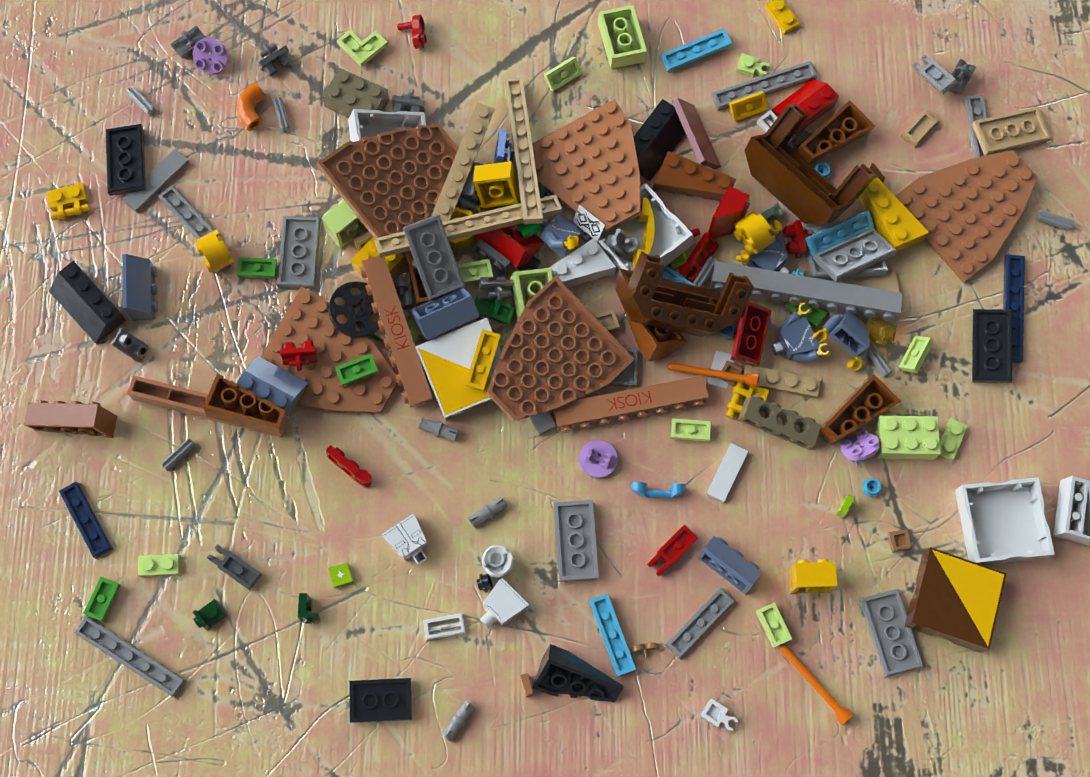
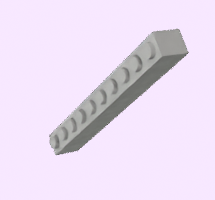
(813, 291)

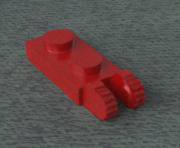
(704, 249)
(350, 467)
(674, 548)

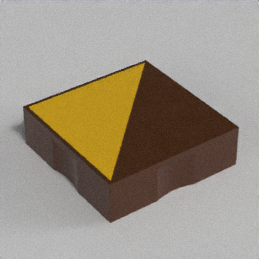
(956, 600)

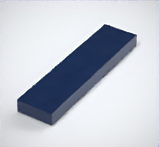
(85, 520)

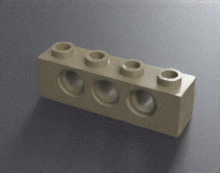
(808, 427)

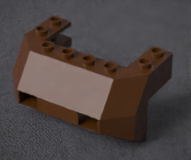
(794, 179)
(678, 304)

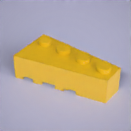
(891, 217)

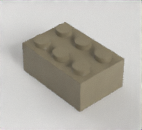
(353, 92)

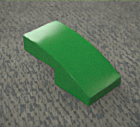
(499, 312)

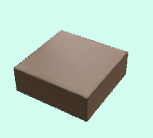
(730, 367)
(900, 540)
(527, 684)

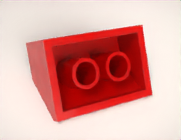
(813, 98)
(730, 211)
(512, 244)
(751, 334)

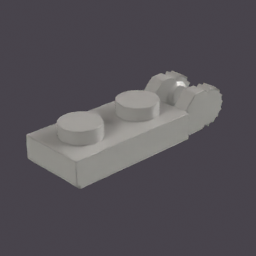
(935, 75)

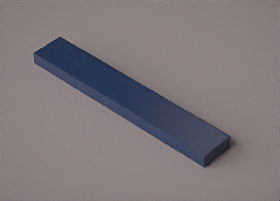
(1014, 299)

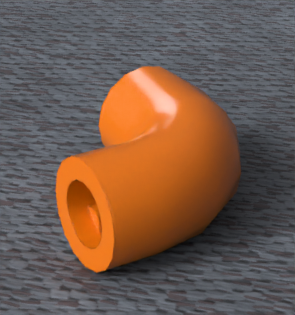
(246, 106)

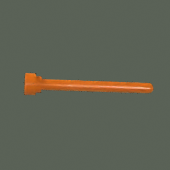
(750, 379)
(841, 712)

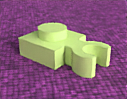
(748, 66)

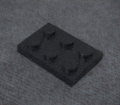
(380, 700)

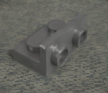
(499, 264)

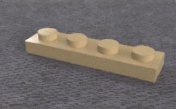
(785, 381)

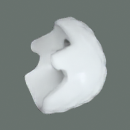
(497, 561)

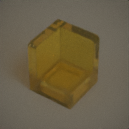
(881, 331)

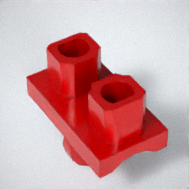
(798, 245)
(299, 356)

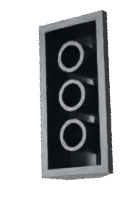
(656, 137)
(86, 303)

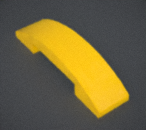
(649, 229)

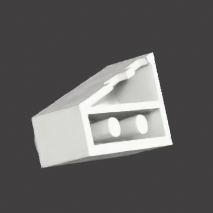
(583, 265)
(1073, 510)

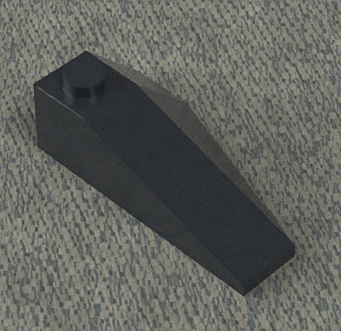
(568, 674)

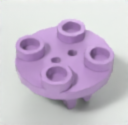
(202, 53)
(860, 446)
(589, 456)

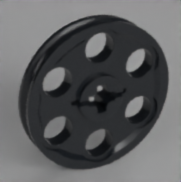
(348, 310)

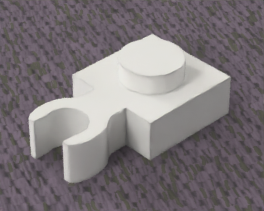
(715, 714)

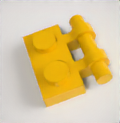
(67, 197)
(738, 392)

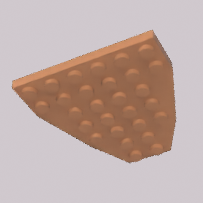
(593, 166)
(392, 175)
(970, 208)
(310, 320)
(554, 355)

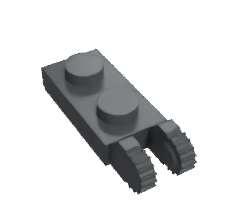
(236, 568)

